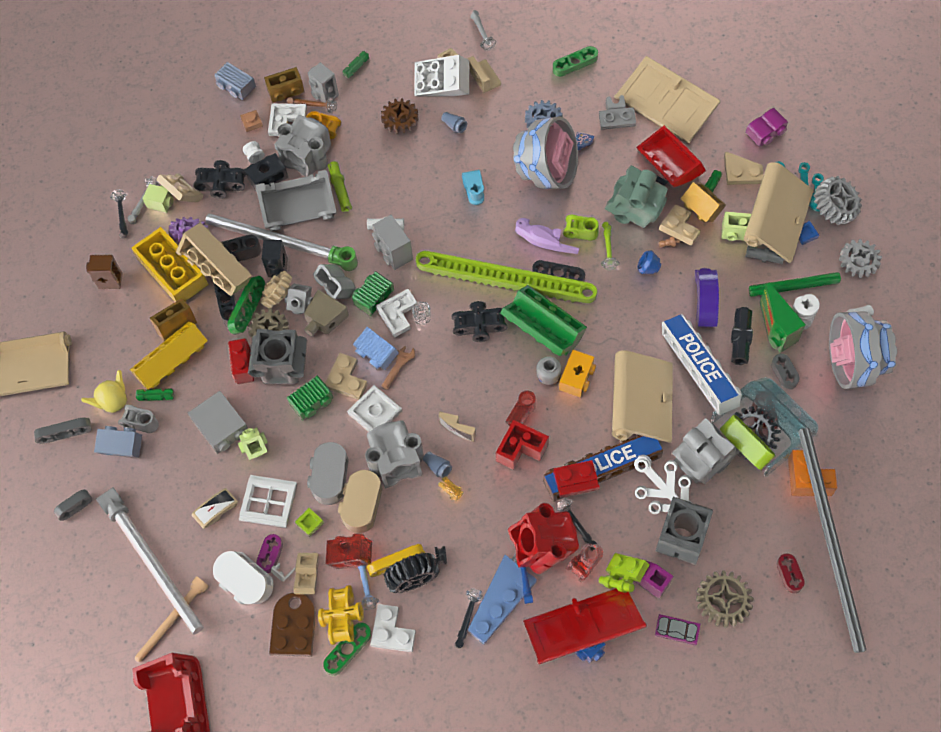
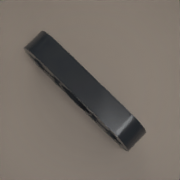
(556, 266)

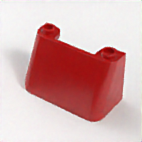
(174, 693)

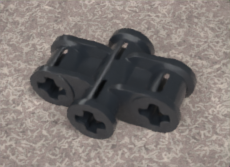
(219, 179)
(472, 322)

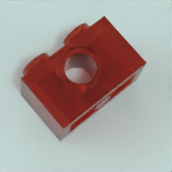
(348, 551)

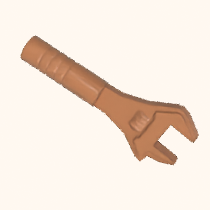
(402, 359)

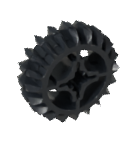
(759, 425)
(411, 572)

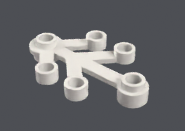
(665, 490)

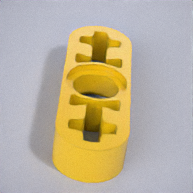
(380, 566)

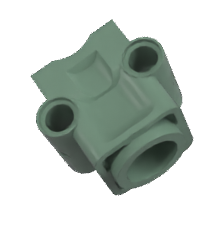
(637, 198)

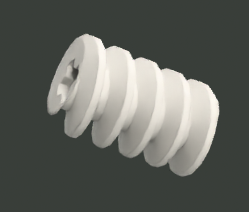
(806, 308)

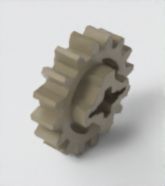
(266, 321)

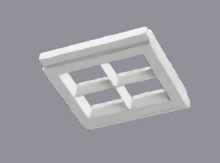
(271, 484)

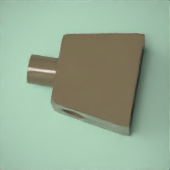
(324, 314)

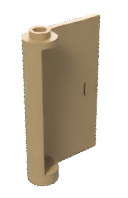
(779, 211)
(34, 363)
(642, 397)

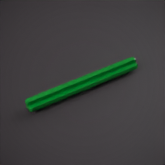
(798, 283)

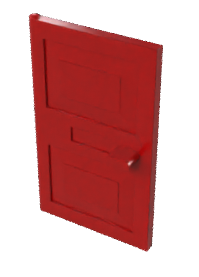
(583, 624)

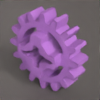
(179, 227)

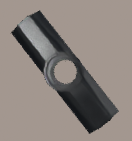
(741, 336)

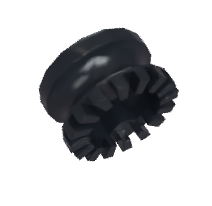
(441, 555)

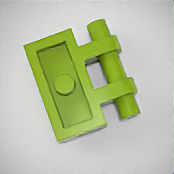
(626, 567)

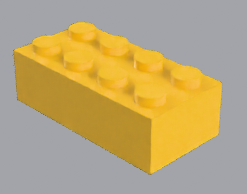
(168, 268)

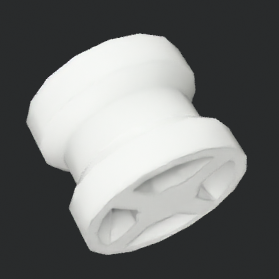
(253, 152)

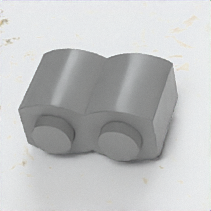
(334, 281)

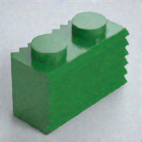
(373, 292)
(310, 398)

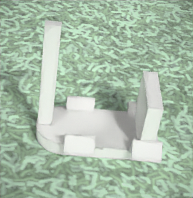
(279, 575)

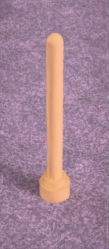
(196, 588)

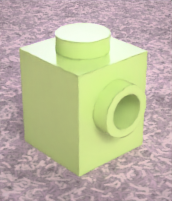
(158, 198)

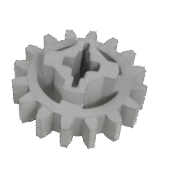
(860, 258)

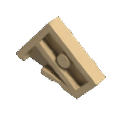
(741, 170)

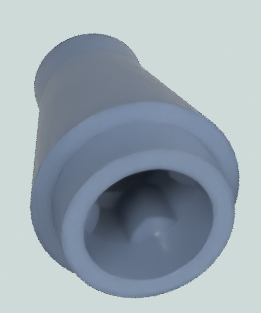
(455, 122)
(440, 466)

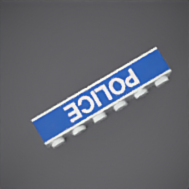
(701, 364)

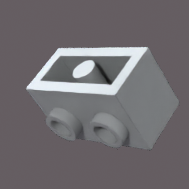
(322, 83)

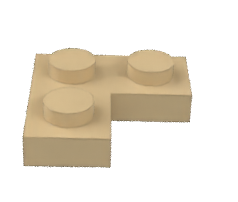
(676, 225)
(341, 379)

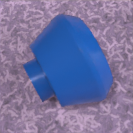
(649, 263)

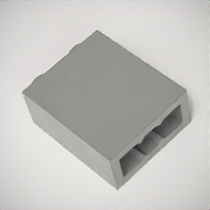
(218, 422)

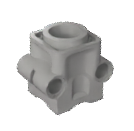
(303, 145)
(704, 452)
(394, 453)

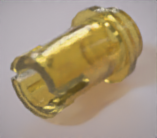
(451, 489)

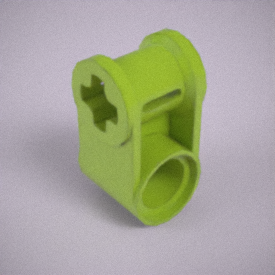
(581, 228)

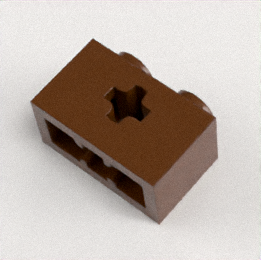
(104, 271)

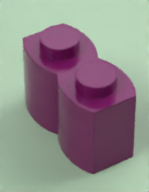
(766, 127)

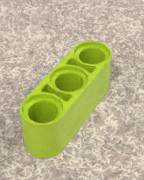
(747, 442)

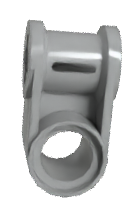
(136, 417)

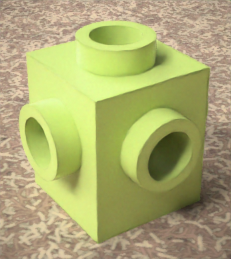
(252, 443)

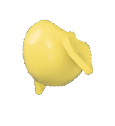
(109, 395)

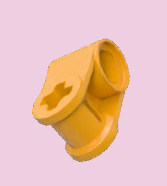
(329, 121)

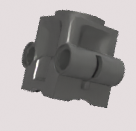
(277, 356)
(688, 517)

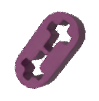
(265, 552)

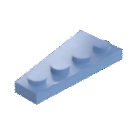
(500, 600)

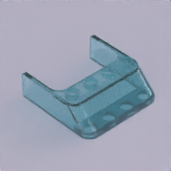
(787, 412)

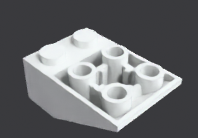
(442, 77)

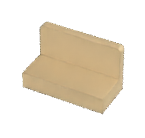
(483, 74)

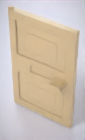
(667, 99)

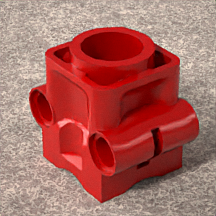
(543, 538)

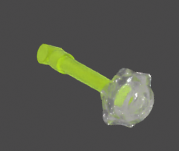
(609, 263)

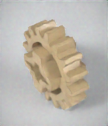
(276, 289)

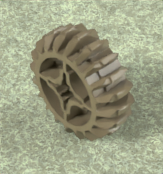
(742, 596)

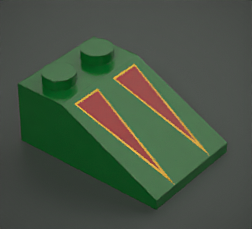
(780, 320)

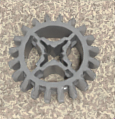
(837, 200)

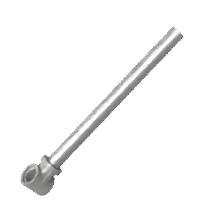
(113, 505)

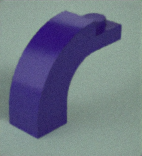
(707, 297)

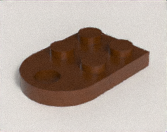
(292, 628)

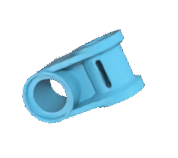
(474, 187)

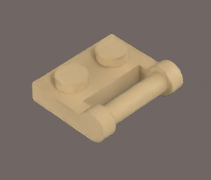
(179, 188)

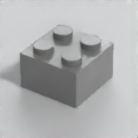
(392, 242)

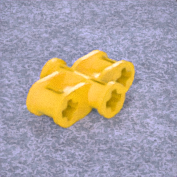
(341, 615)

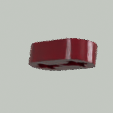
(785, 574)

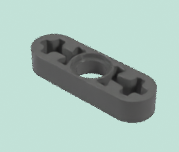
(62, 430)

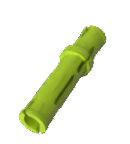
(337, 180)

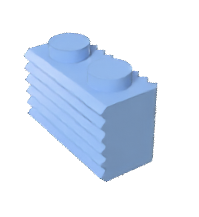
(375, 348)

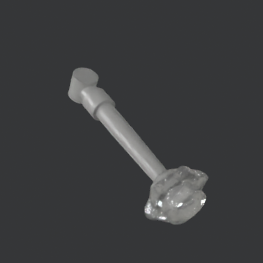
(488, 42)
(136, 211)

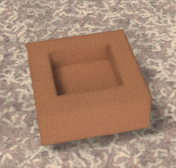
(251, 120)

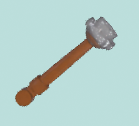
(330, 105)

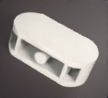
(242, 578)

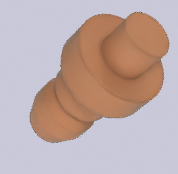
(669, 242)

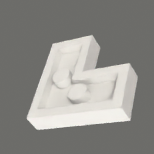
(283, 114)
(393, 310)
(386, 633)

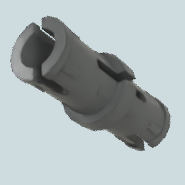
(764, 255)

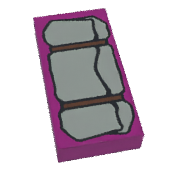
(677, 629)

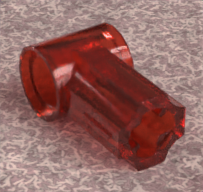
(522, 411)

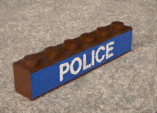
(612, 460)

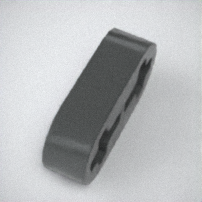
(782, 371)
(73, 505)

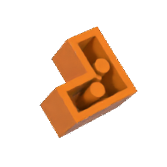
(800, 478)

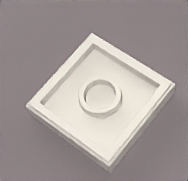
(374, 409)

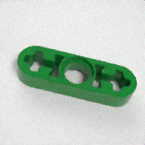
(571, 67)
(338, 649)

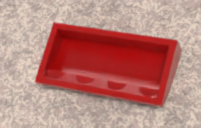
(671, 157)

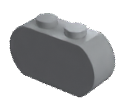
(328, 473)

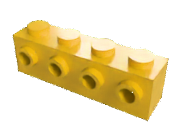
(169, 355)

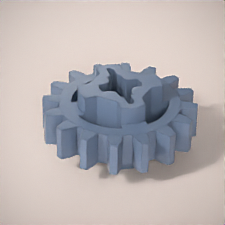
(541, 111)

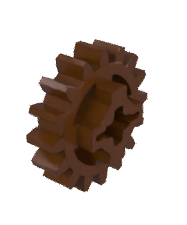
(399, 116)

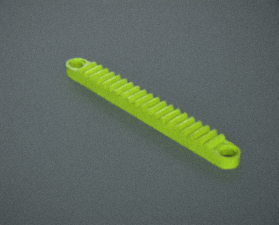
(505, 277)

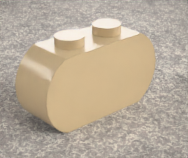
(360, 501)

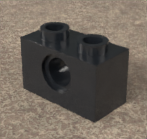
(273, 168)
(274, 257)

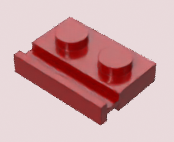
(576, 479)

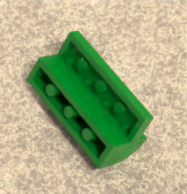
(544, 321)

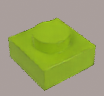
(309, 522)

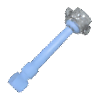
(368, 602)

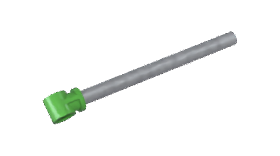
(334, 254)

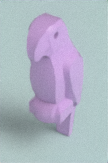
(542, 236)

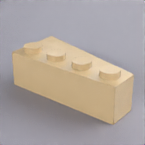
(213, 259)

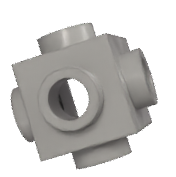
(298, 298)

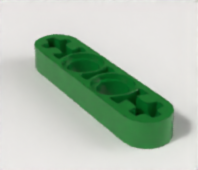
(255, 288)

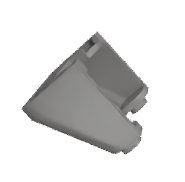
(296, 200)

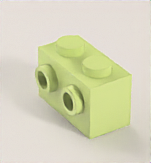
(734, 225)

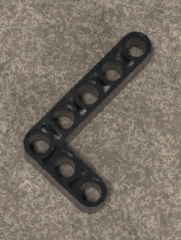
(242, 253)

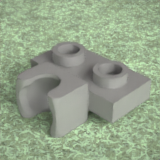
(616, 115)

